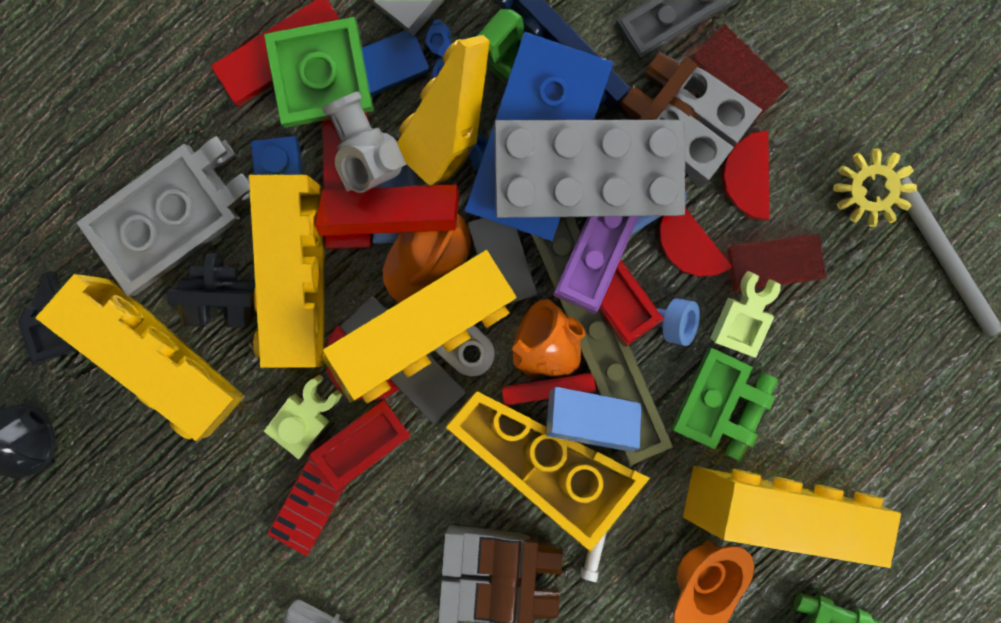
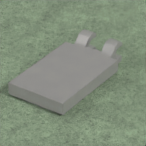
(165, 215)

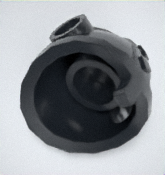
(25, 441)

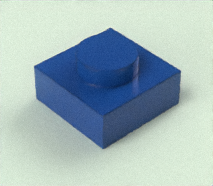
(277, 156)

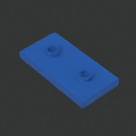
(544, 84)

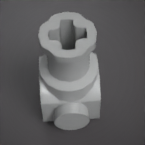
(365, 154)

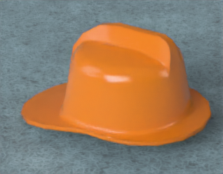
(423, 258)
(712, 583)

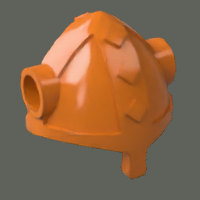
(547, 342)

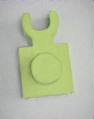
(744, 323)
(300, 420)

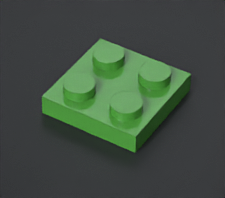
(315, 68)

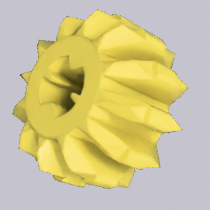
(890, 183)

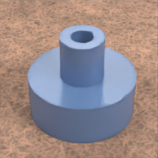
(680, 321)

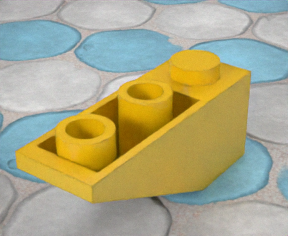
(447, 120)

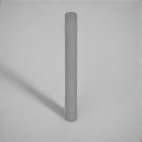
(951, 262)

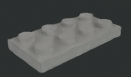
(589, 168)

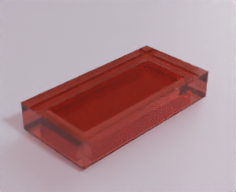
(740, 68)
(779, 260)

